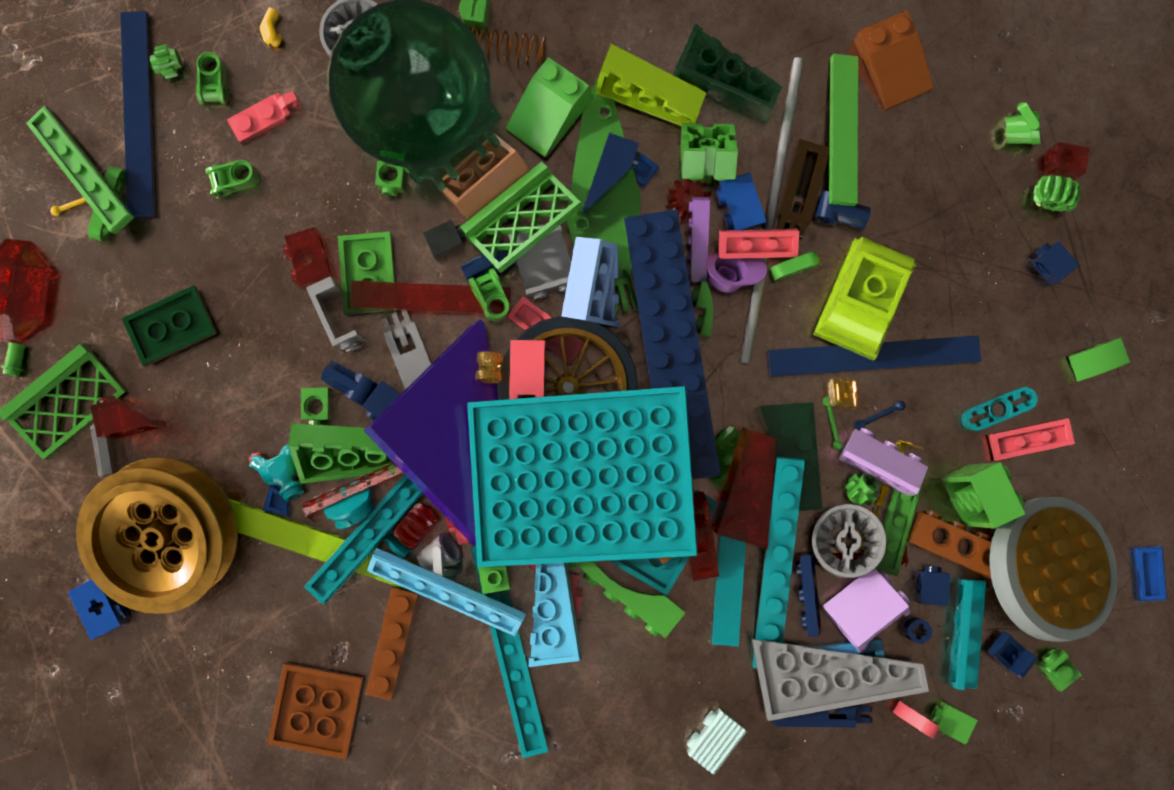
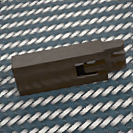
(805, 182)

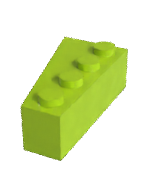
(648, 88)

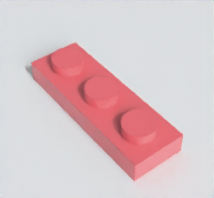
(758, 243)
(527, 314)
(1031, 439)

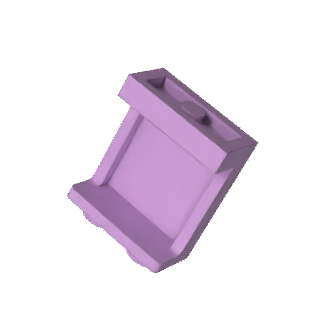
(866, 608)

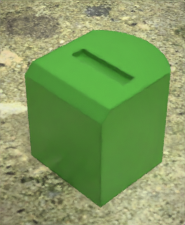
(475, 13)

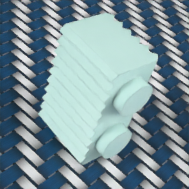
(715, 740)

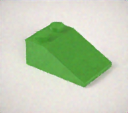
(549, 107)

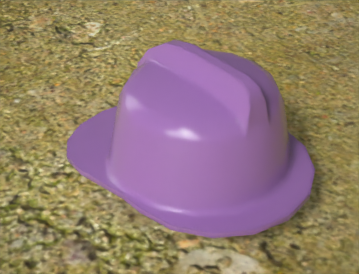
(731, 274)

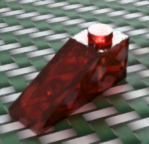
(705, 563)

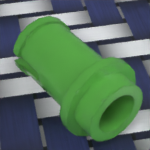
(13, 359)

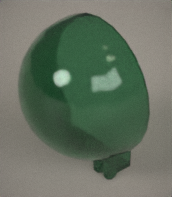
(411, 88)

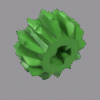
(1057, 193)

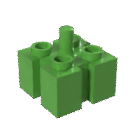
(708, 152)

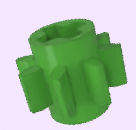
(166, 61)
(862, 489)

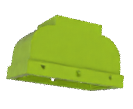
(865, 297)

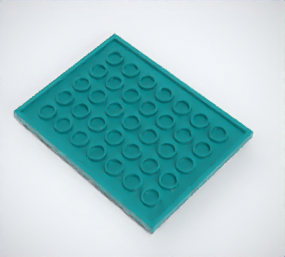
(582, 477)

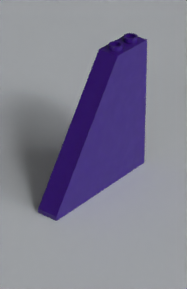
(429, 428)

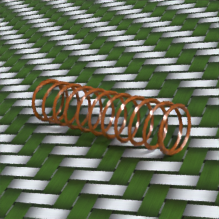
(540, 53)

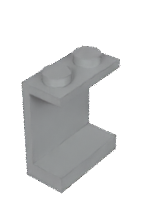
(544, 265)
(320, 294)

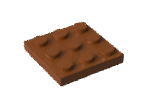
(315, 710)

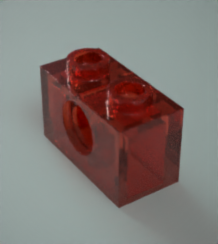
(303, 243)

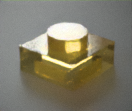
(842, 393)

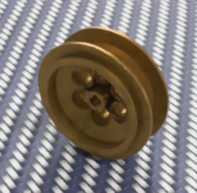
(121, 558)

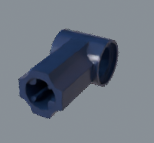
(848, 215)
(481, 265)
(353, 385)

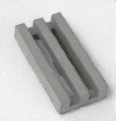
(101, 454)

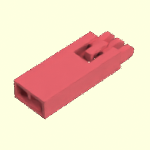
(527, 368)

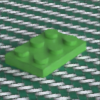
(365, 259)

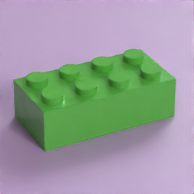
(984, 495)

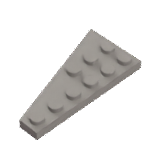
(814, 680)

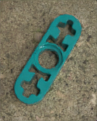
(1019, 408)

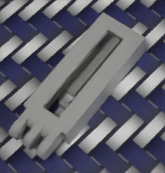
(414, 362)

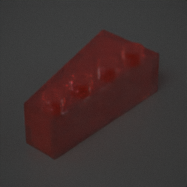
(747, 491)

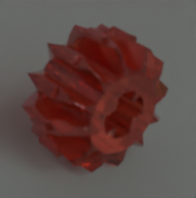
(679, 195)
(415, 525)

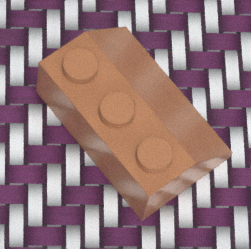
(484, 178)

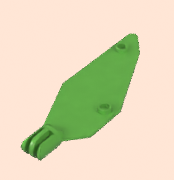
(624, 201)

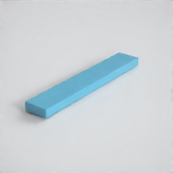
(446, 592)

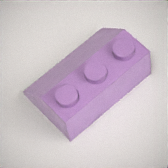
(884, 462)

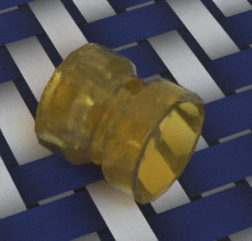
(489, 367)

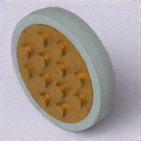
(1054, 570)

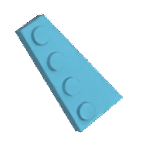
(554, 623)

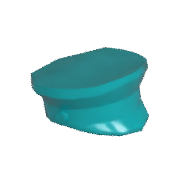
(351, 509)

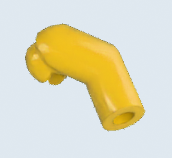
(268, 29)

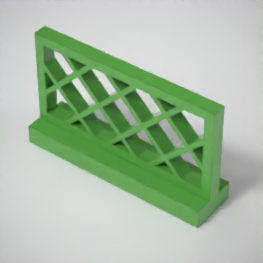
(509, 206)
(44, 385)

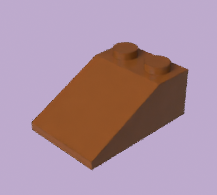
(894, 59)

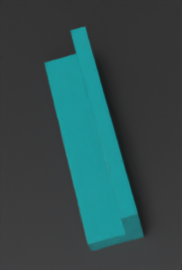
(966, 634)

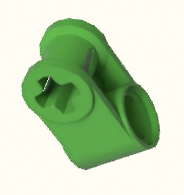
(211, 85)
(226, 177)
(488, 291)

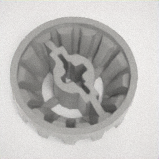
(338, 17)
(851, 517)

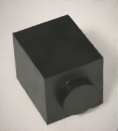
(445, 239)

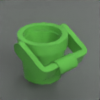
(1024, 127)

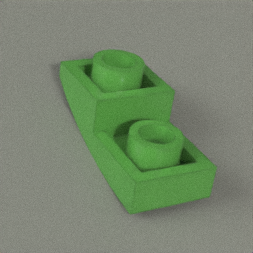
(703, 302)
(1099, 359)

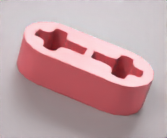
(916, 720)

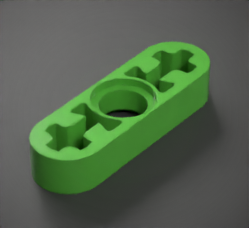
(117, 179)

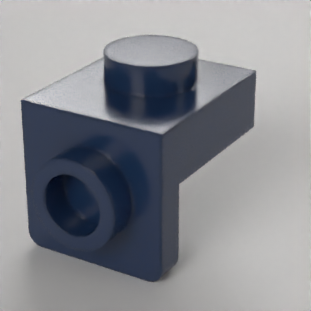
(1012, 655)

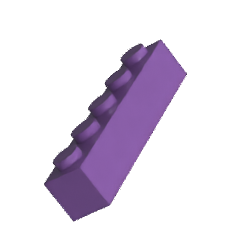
(698, 239)

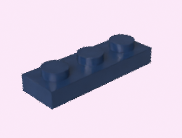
(809, 594)

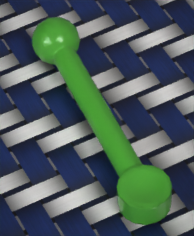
(838, 445)

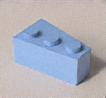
(591, 282)

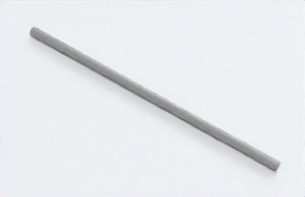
(773, 202)

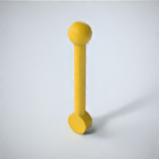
(56, 210)

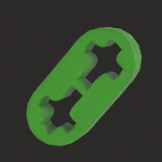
(795, 265)

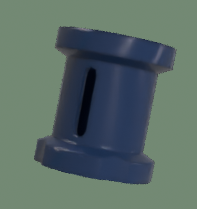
(919, 638)

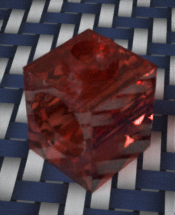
(1077, 158)

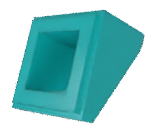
(399, 549)

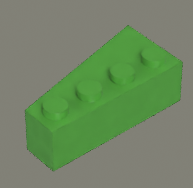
(334, 452)

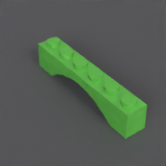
(655, 609)

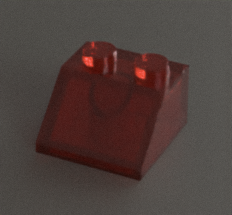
(121, 418)

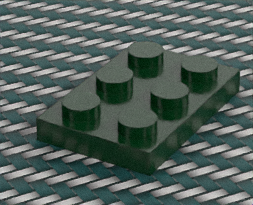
(169, 326)

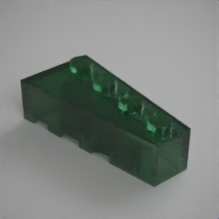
(726, 76)
(796, 438)

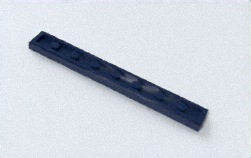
(138, 113)
(891, 355)

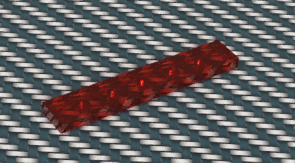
(419, 297)

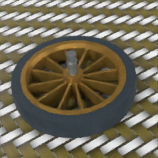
(590, 331)

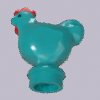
(278, 472)

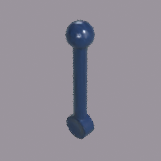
(900, 406)

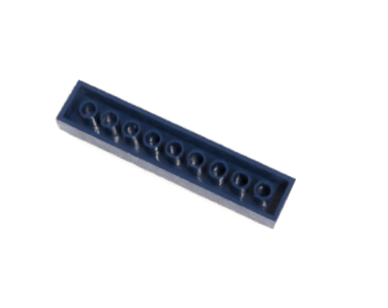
(670, 325)

